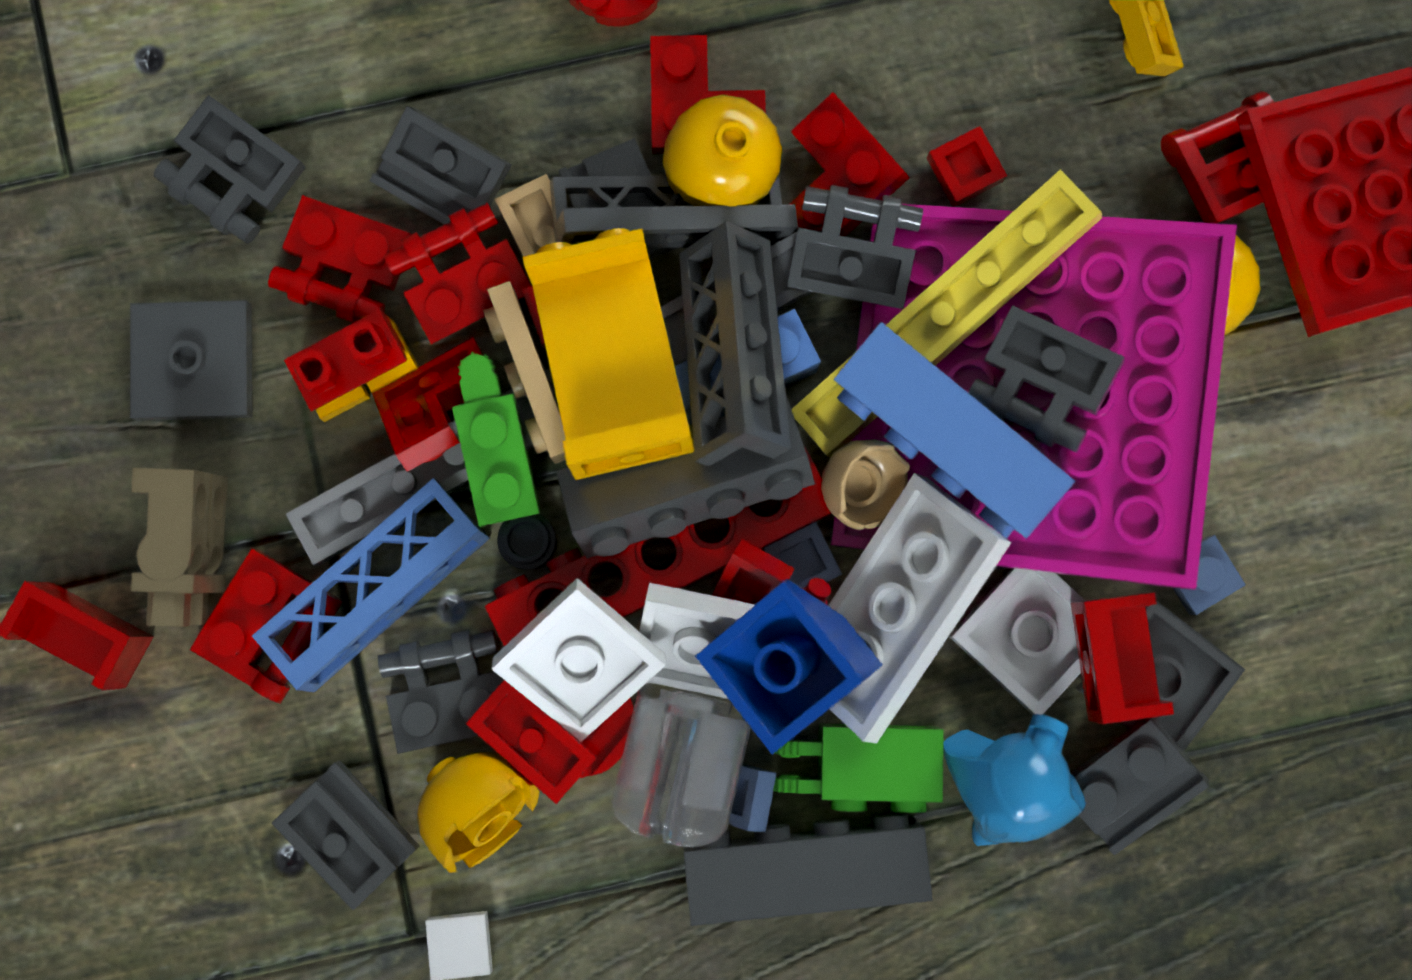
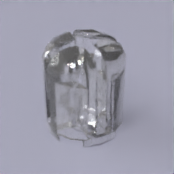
(680, 767)

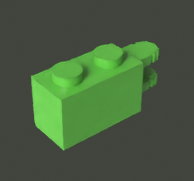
(493, 445)
(898, 768)

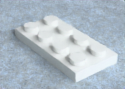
(911, 595)

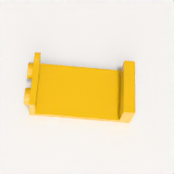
(608, 353)

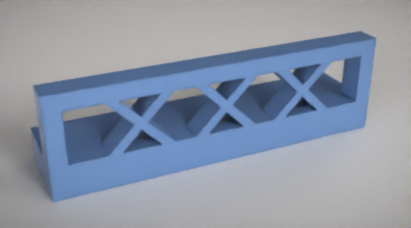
(385, 604)

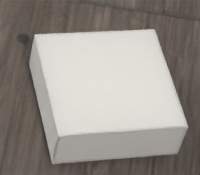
(459, 945)

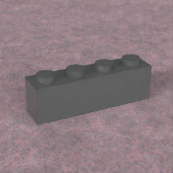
(676, 492)
(808, 870)

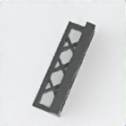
(663, 225)
(746, 338)

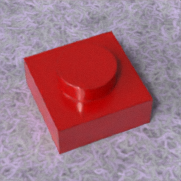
(966, 166)

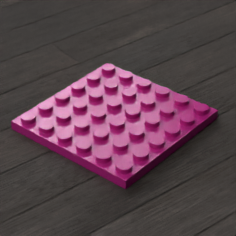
(1145, 463)

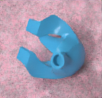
(1015, 784)

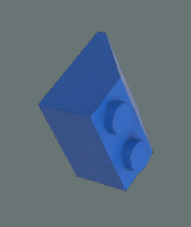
(787, 663)

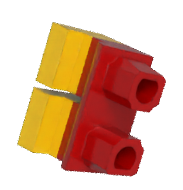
(337, 367)

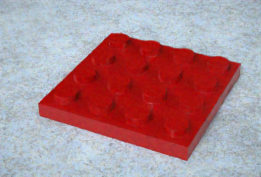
(1339, 196)

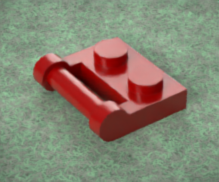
(1225, 185)
(250, 601)

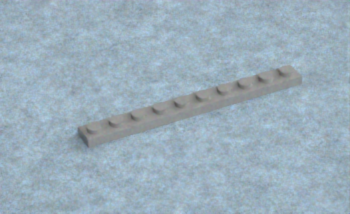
(361, 503)

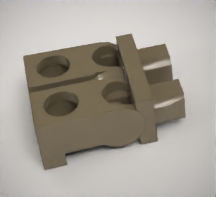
(181, 543)

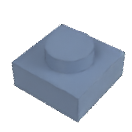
(806, 553)
(1215, 578)
(753, 799)

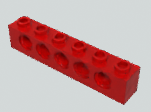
(694, 560)

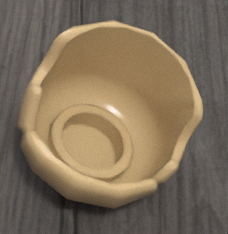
(864, 482)

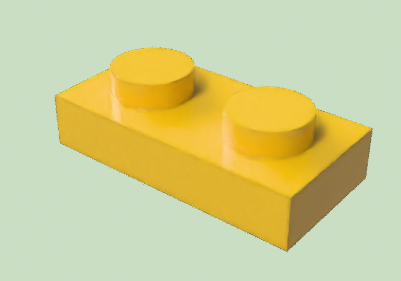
(1149, 36)

